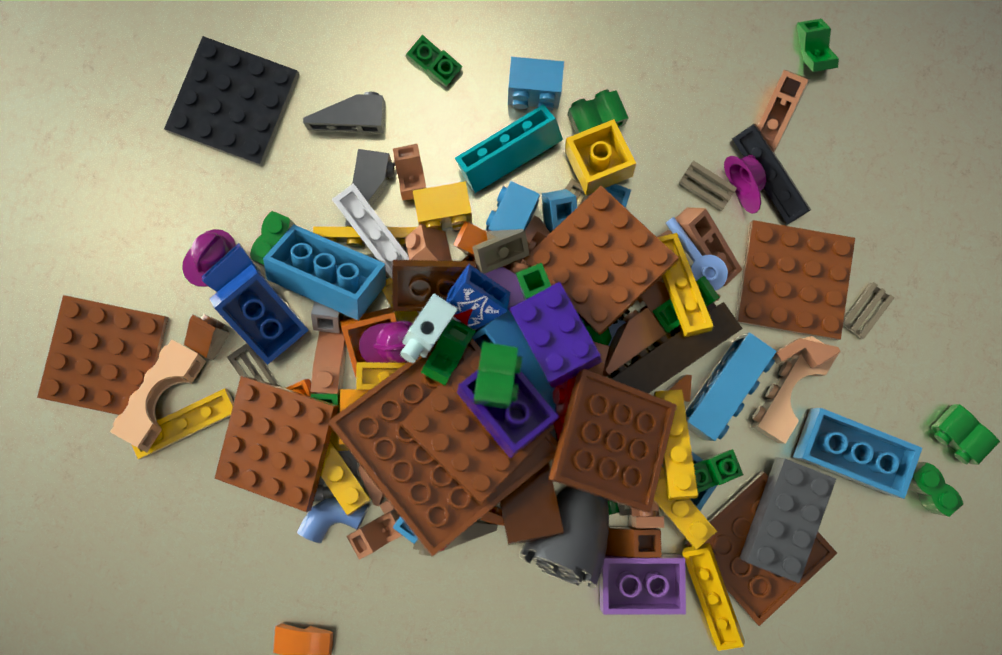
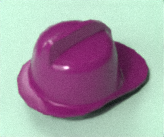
(749, 178)
(204, 253)
(384, 342)

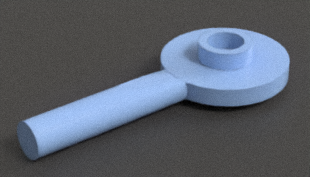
(707, 265)

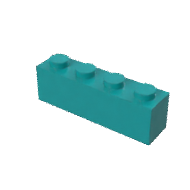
(509, 148)

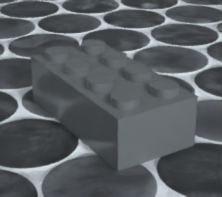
(787, 519)

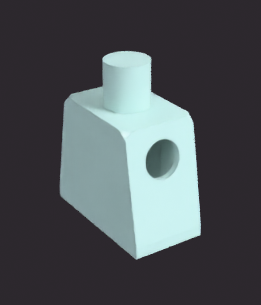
(427, 328)

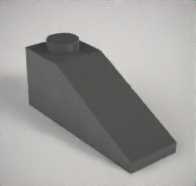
(354, 114)
(372, 174)

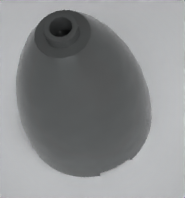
(582, 548)

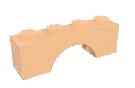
(776, 416)
(138, 421)

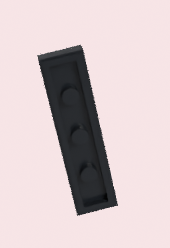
(778, 182)

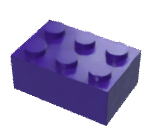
(556, 334)
(519, 423)

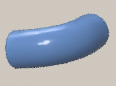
(325, 515)

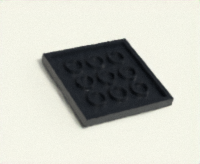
(232, 101)

